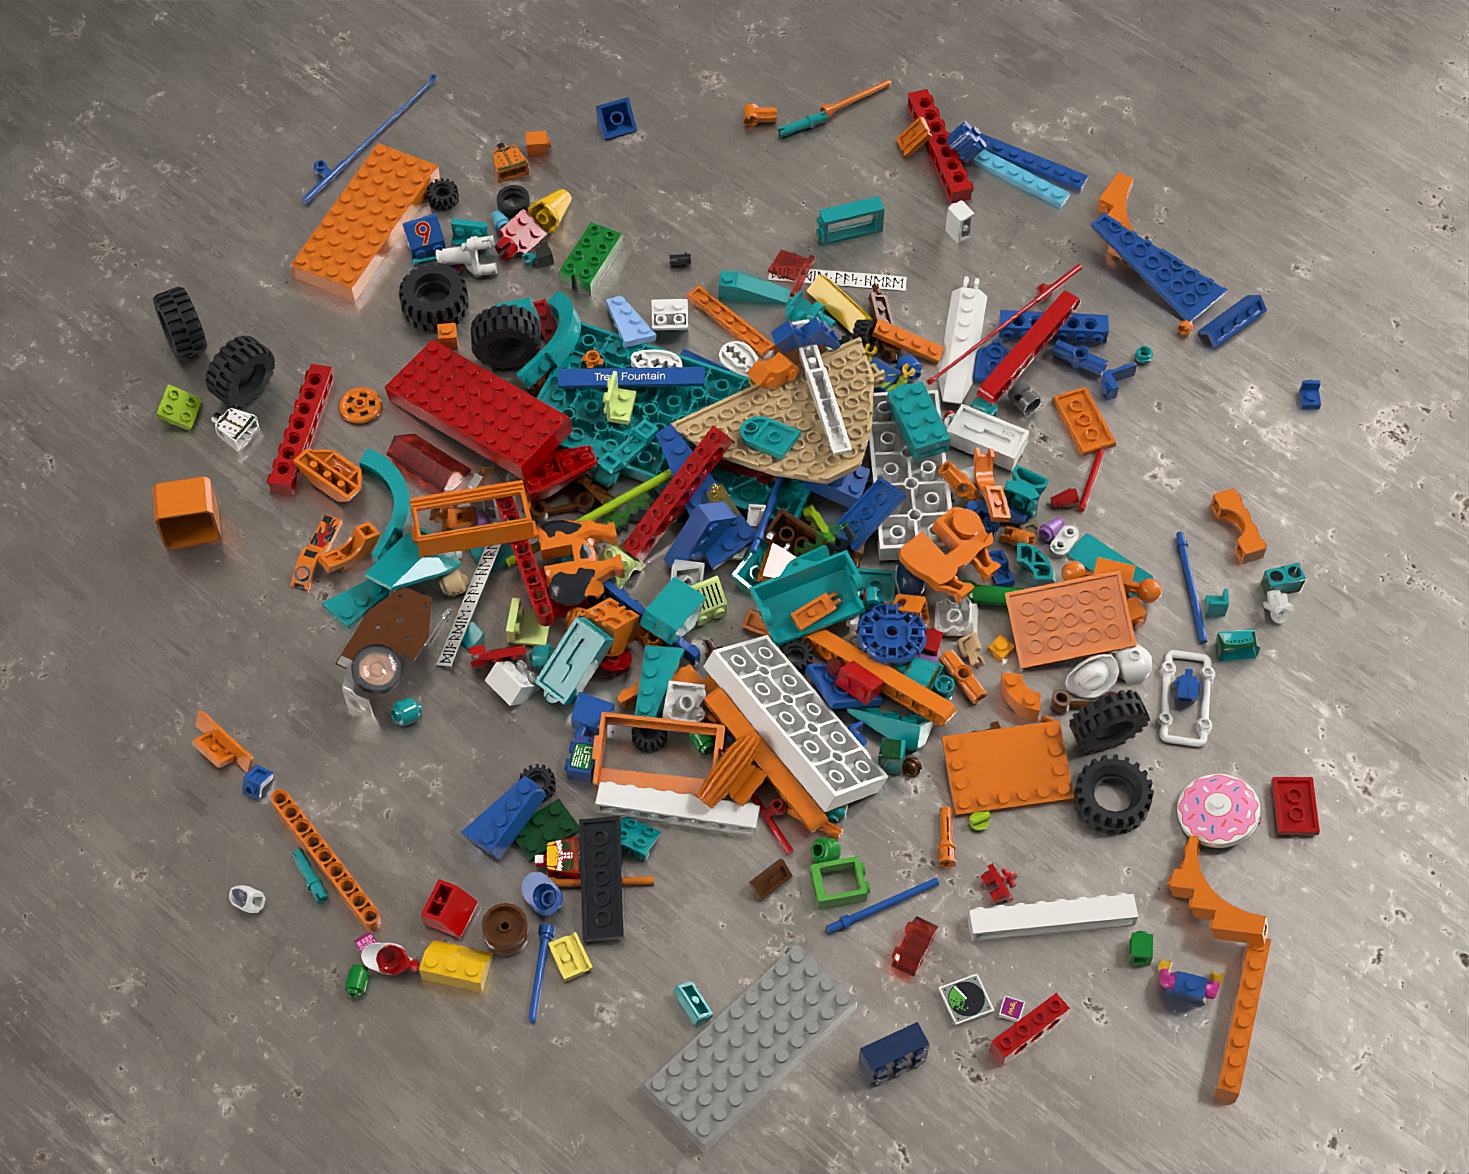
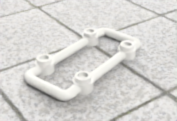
(1164, 719)

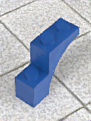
(812, 333)

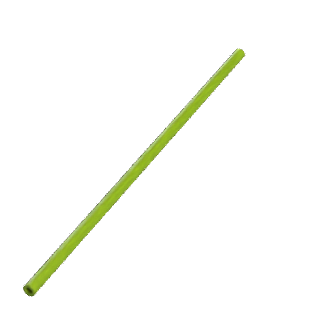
(610, 506)

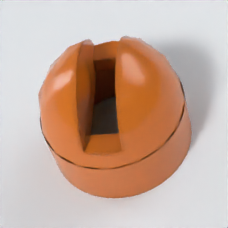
(1182, 327)

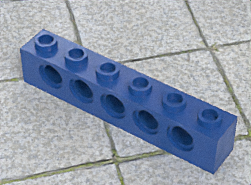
(1077, 328)

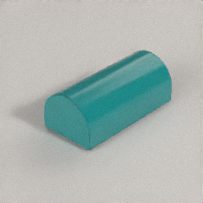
(693, 1003)

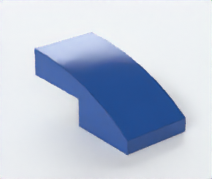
(1003, 576)

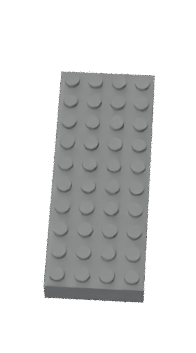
(750, 1048)

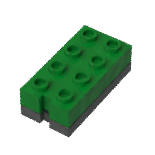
(590, 259)

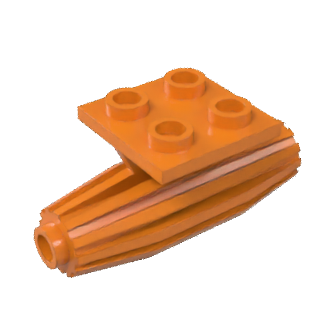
(734, 773)

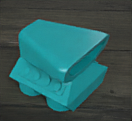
(1025, 490)

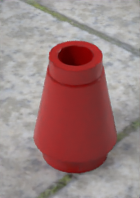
(1065, 498)

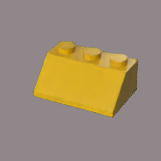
(455, 965)

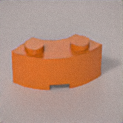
(773, 372)
(1020, 697)

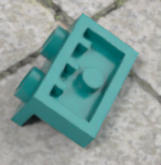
(466, 229)

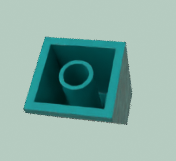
(673, 611)

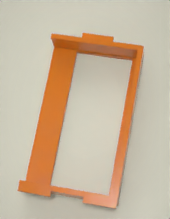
(473, 536)
(660, 782)

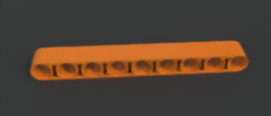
(895, 684)
(767, 761)
(329, 867)

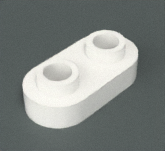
(1065, 540)

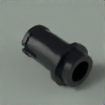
(681, 259)

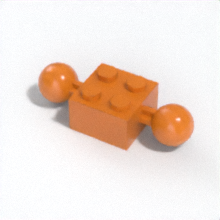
(1147, 590)

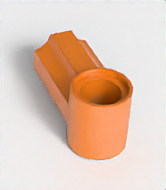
(755, 114)

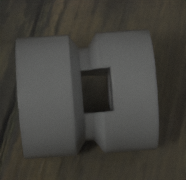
(1023, 396)

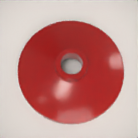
(617, 663)

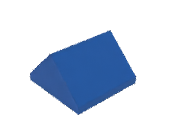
(615, 118)

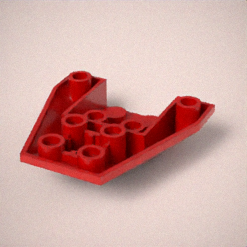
(558, 471)

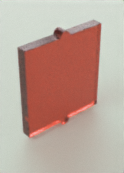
(787, 265)

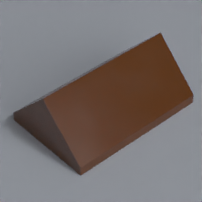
(789, 532)

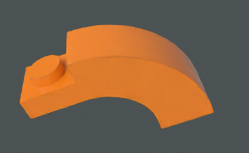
(353, 550)

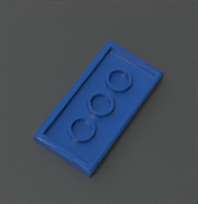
(871, 511)

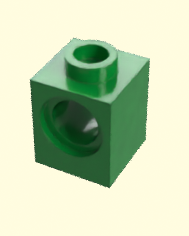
(1141, 948)

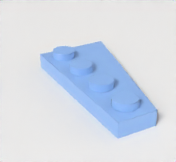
(631, 326)

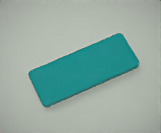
(1090, 548)

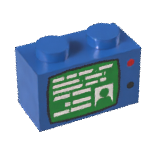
(580, 764)

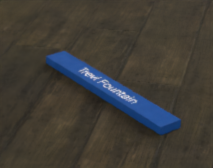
(632, 377)

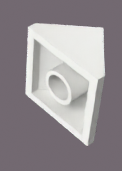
(688, 571)

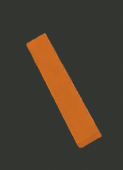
(730, 321)

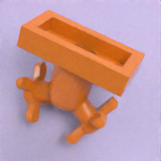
(453, 516)

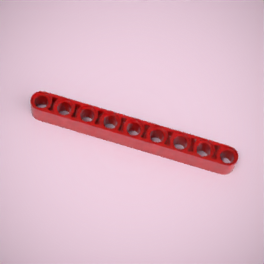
(1028, 347)
(508, 512)

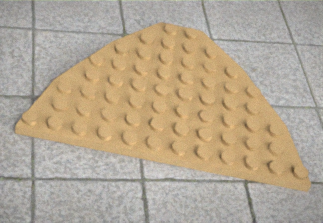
(793, 405)

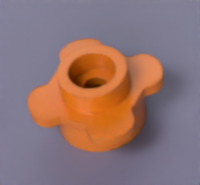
(592, 355)

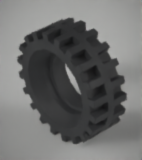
(1109, 721)
(1120, 772)

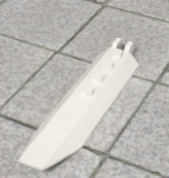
(961, 334)

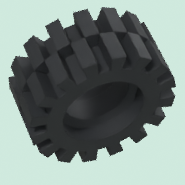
(440, 187)
(864, 330)
(800, 648)
(648, 744)
(543, 773)

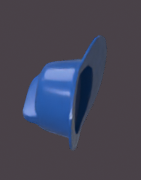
(542, 893)

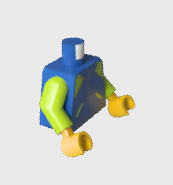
(893, 376)

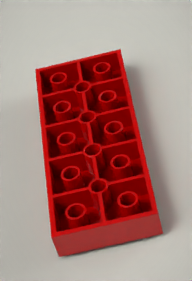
(479, 409)

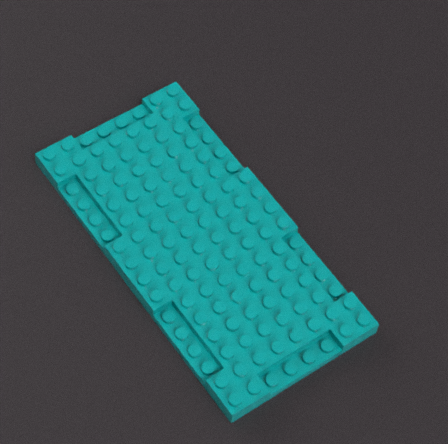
(661, 408)

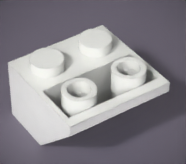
(670, 314)
(513, 681)

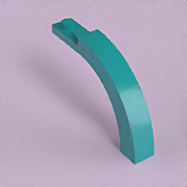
(559, 346)
(387, 473)

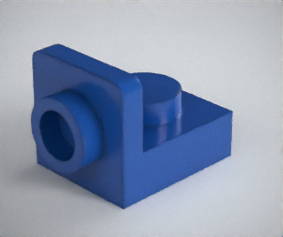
(1310, 394)
(856, 730)
(256, 780)

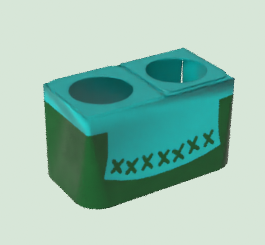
(1284, 586)
(1237, 644)
(892, 756)

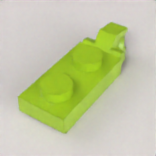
(817, 522)

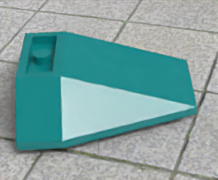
(403, 566)

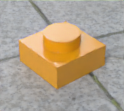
(1001, 648)

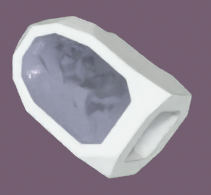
(247, 898)

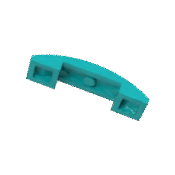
(629, 449)

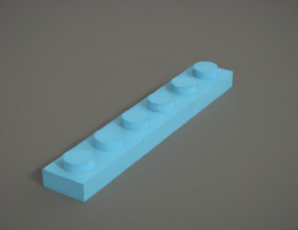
(1021, 178)

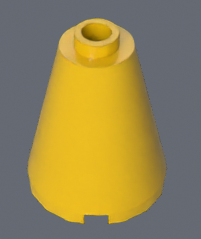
(550, 209)

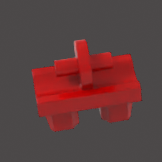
(993, 876)

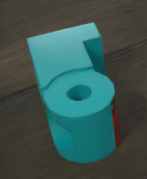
(871, 598)

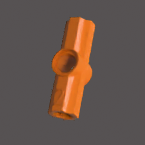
(956, 478)
(968, 685)

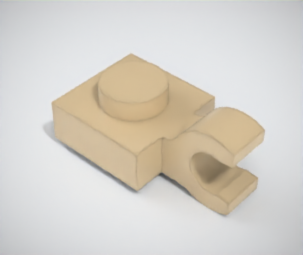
(970, 647)

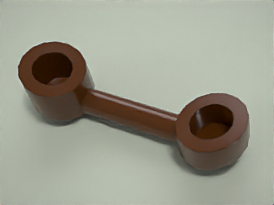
(584, 503)
(1062, 701)

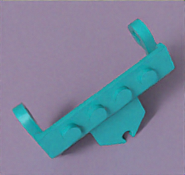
(801, 585)

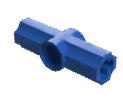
(1079, 357)

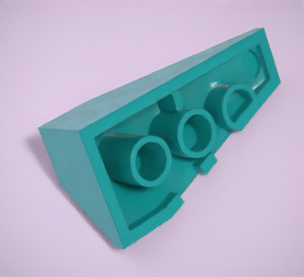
(747, 287)
(911, 728)

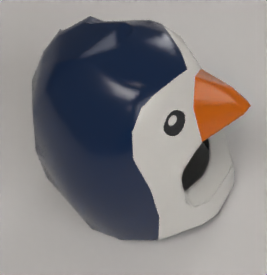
(907, 582)

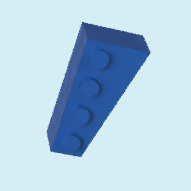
(700, 532)
(505, 818)

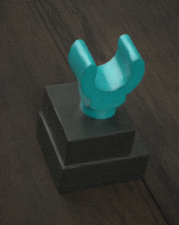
(543, 255)

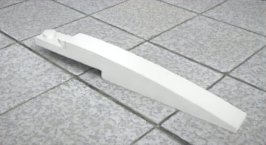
(823, 397)

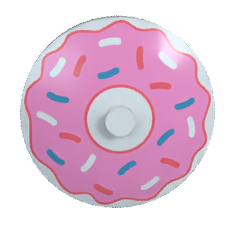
(1218, 810)

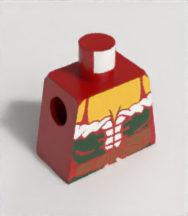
(561, 859)

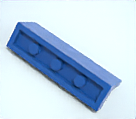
(1234, 319)

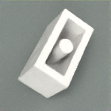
(959, 221)

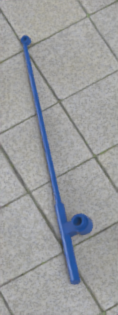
(320, 167)

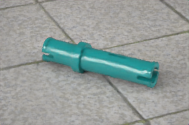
(809, 121)
(312, 881)

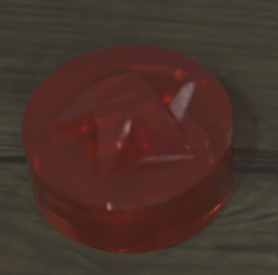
(834, 665)

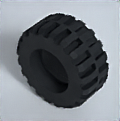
(428, 280)
(180, 322)
(505, 336)
(240, 371)

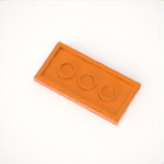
(1084, 421)

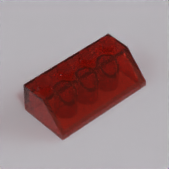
(427, 461)

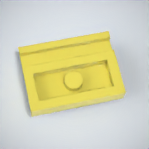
(570, 957)

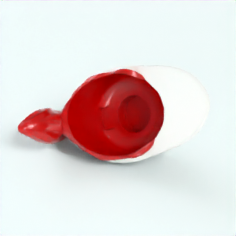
(388, 958)

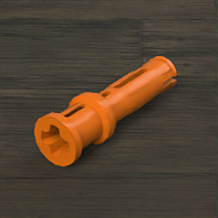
(946, 845)

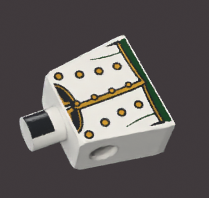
(235, 427)

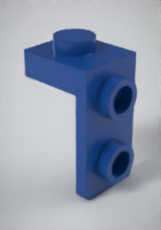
(1110, 377)

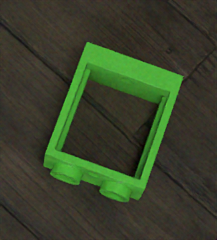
(844, 898)

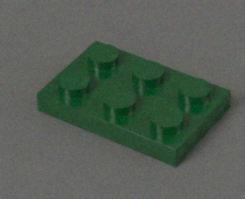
(546, 826)

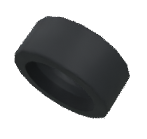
(512, 191)

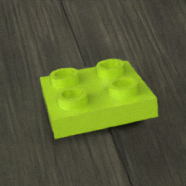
(178, 407)

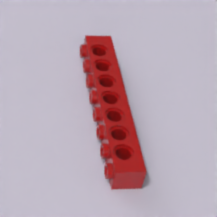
(943, 157)
(301, 428)
(677, 493)

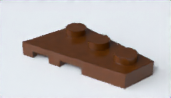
(594, 488)

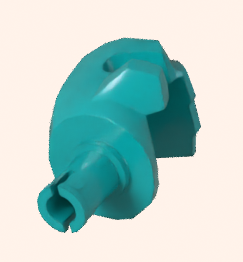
(800, 309)

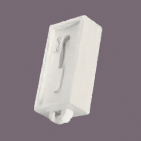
(979, 430)

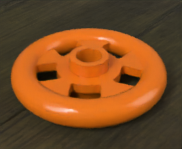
(354, 393)

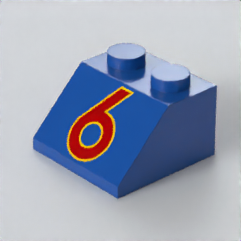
(423, 236)

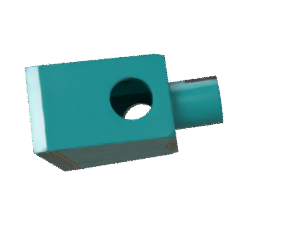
(922, 672)

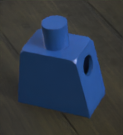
(588, 713)

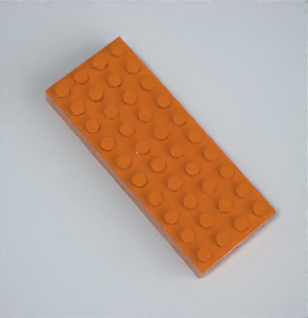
(364, 222)

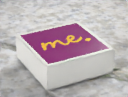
(1011, 1009)

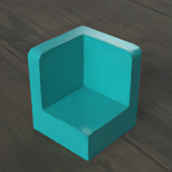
(1217, 604)

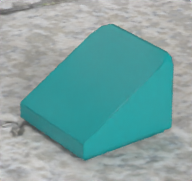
(473, 636)

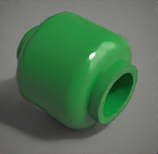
(825, 850)

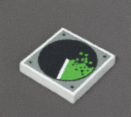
(966, 1000)

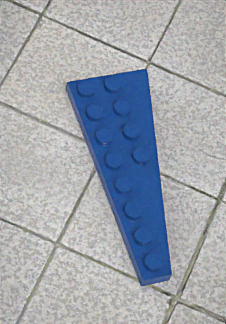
(1174, 281)
(739, 533)

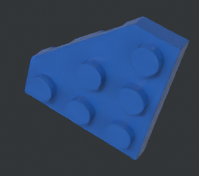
(833, 694)

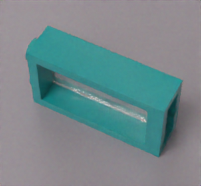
(850, 220)

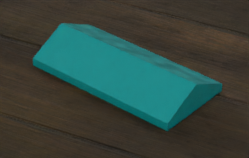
(748, 570)

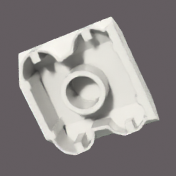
(956, 618)
(684, 701)

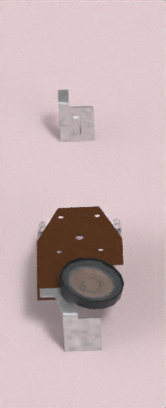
(375, 653)

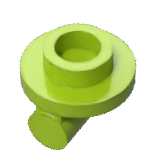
(980, 820)

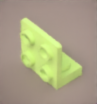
(618, 402)
(629, 562)
(523, 626)

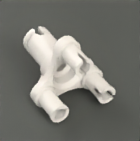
(468, 255)

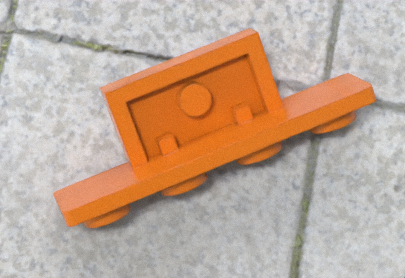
(218, 745)

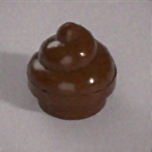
(912, 766)

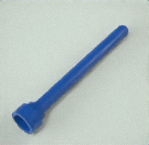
(545, 933)

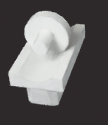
(1278, 605)

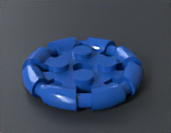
(891, 643)

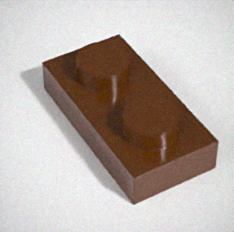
(770, 879)

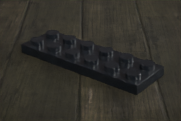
(601, 879)

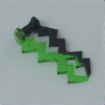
(627, 514)
(832, 528)

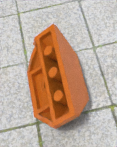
(330, 473)

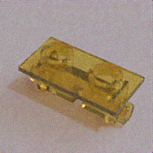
(719, 494)

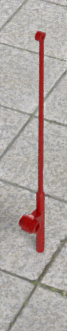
(1044, 292)
(770, 813)

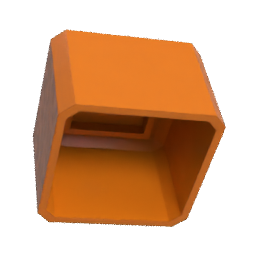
(186, 512)

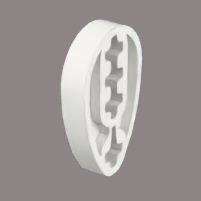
(740, 350)
(653, 357)

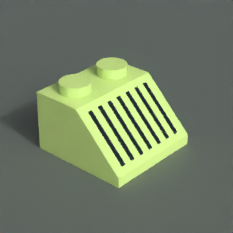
(715, 603)

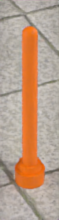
(830, 109)

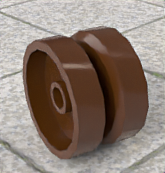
(505, 929)

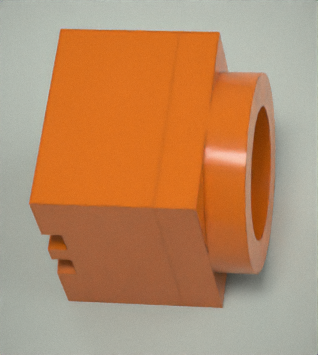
(615, 622)

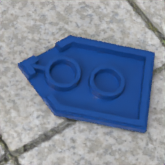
(988, 359)

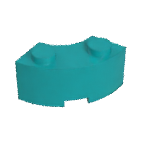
(1034, 560)

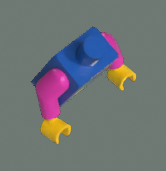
(1187, 985)

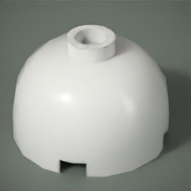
(1134, 664)

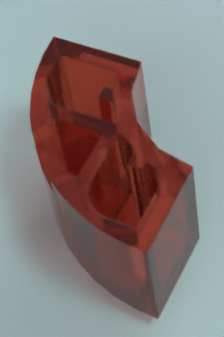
(917, 941)

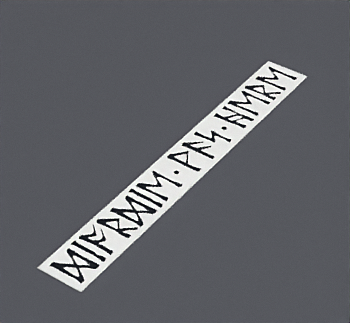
(852, 279)
(468, 605)

